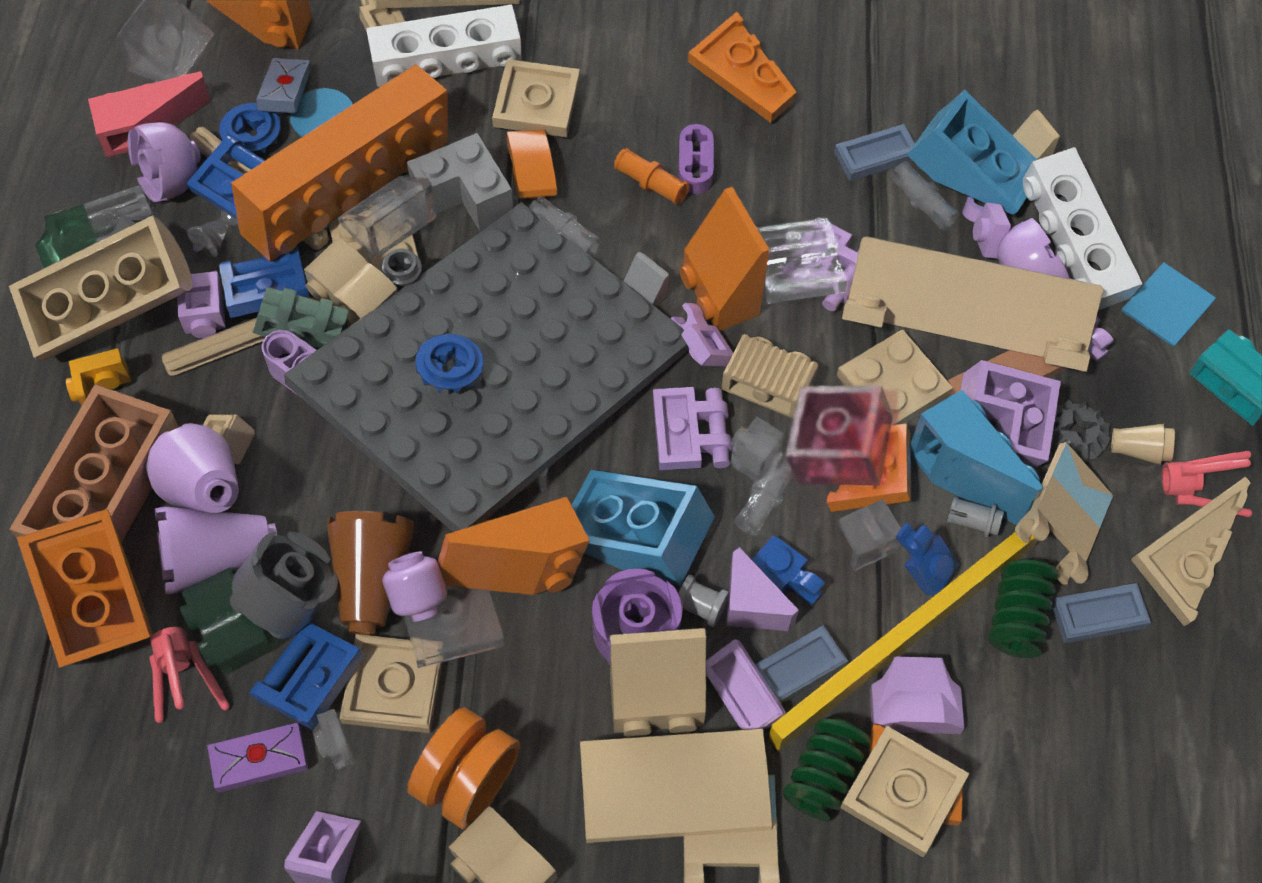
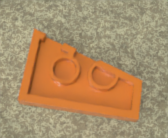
(741, 68)

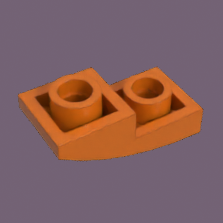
(531, 163)

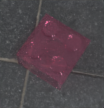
(839, 435)

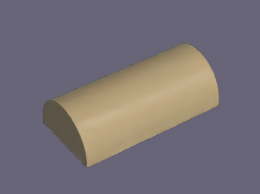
(100, 287)

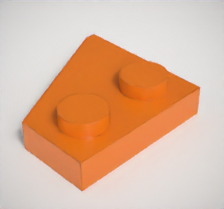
(895, 479)

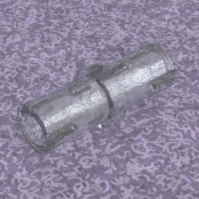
(924, 195)
(566, 225)
(765, 496)

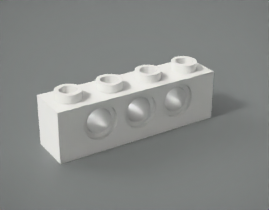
(446, 43)
(1067, 176)

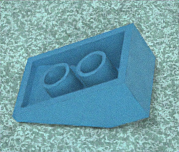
(973, 154)
(643, 523)

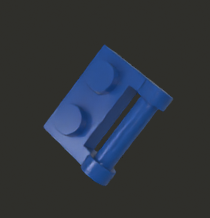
(214, 176)
(247, 280)
(316, 679)

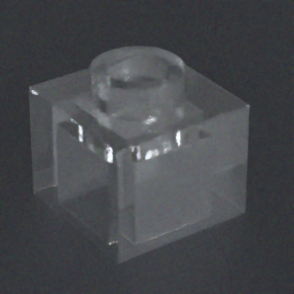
(755, 448)

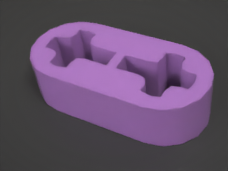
(703, 159)

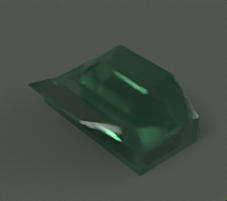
(65, 235)

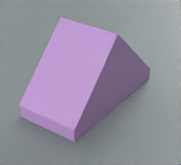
(755, 599)
(323, 850)

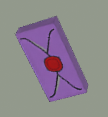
(257, 757)

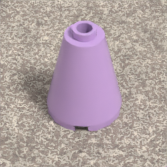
(193, 469)
(204, 543)

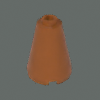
(360, 556)

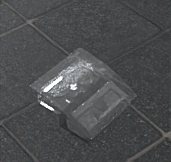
(802, 261)

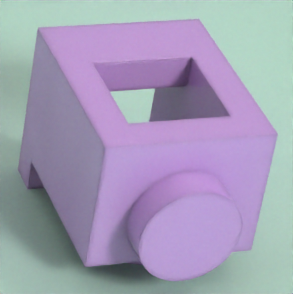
(203, 306)

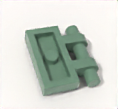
(308, 319)

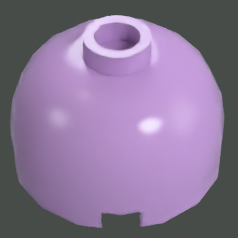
(164, 158)
(1028, 249)

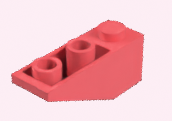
(156, 102)

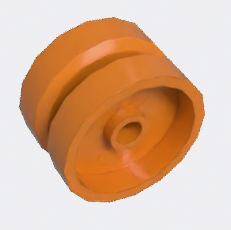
(463, 767)

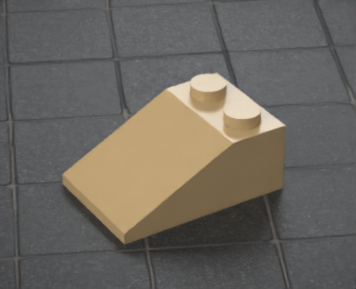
(658, 681)

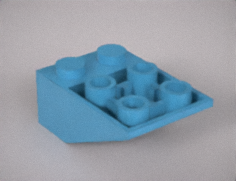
(972, 459)

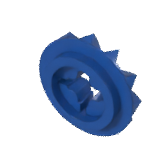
(264, 122)
(441, 349)

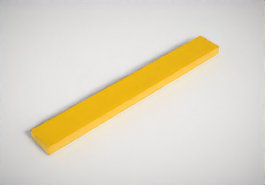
(896, 641)

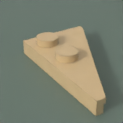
(1184, 558)

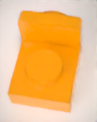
(103, 369)

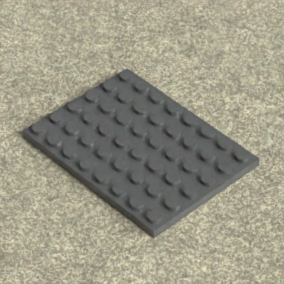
(558, 359)

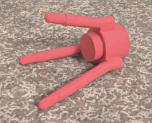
(1187, 477)
(172, 656)

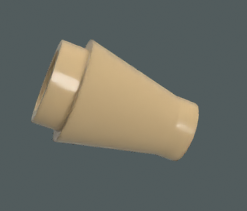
(1146, 443)

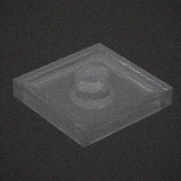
(461, 628)

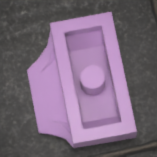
(917, 698)

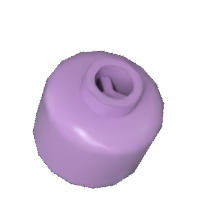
(414, 586)

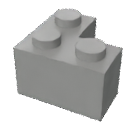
(466, 175)

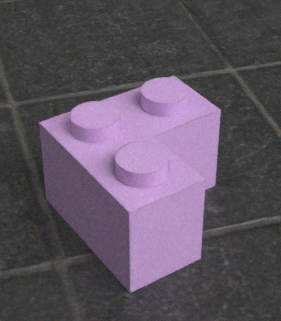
(1019, 405)

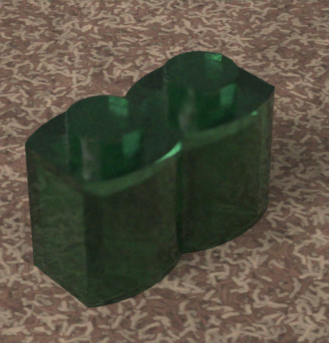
(227, 635)

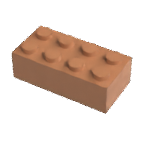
(98, 464)

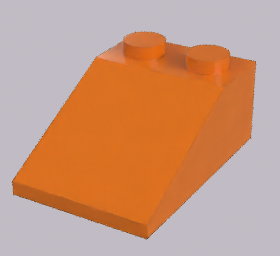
(271, 21)
(726, 263)
(517, 552)
(84, 587)

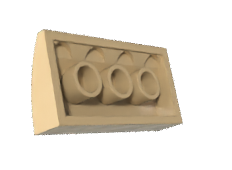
(675, 785)

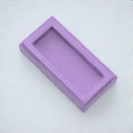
(743, 688)

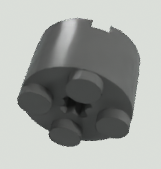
(283, 583)

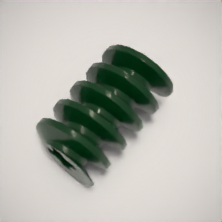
(1020, 607)
(823, 766)

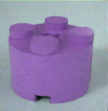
(629, 596)

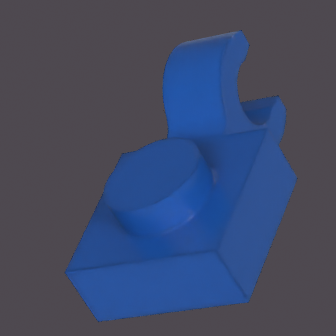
(930, 558)
(786, 570)

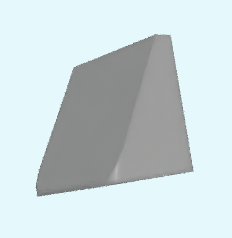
(648, 279)

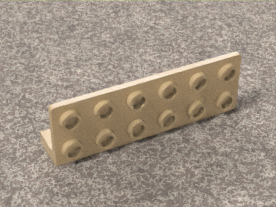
(974, 301)

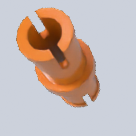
(651, 176)

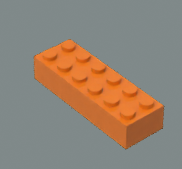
(340, 162)

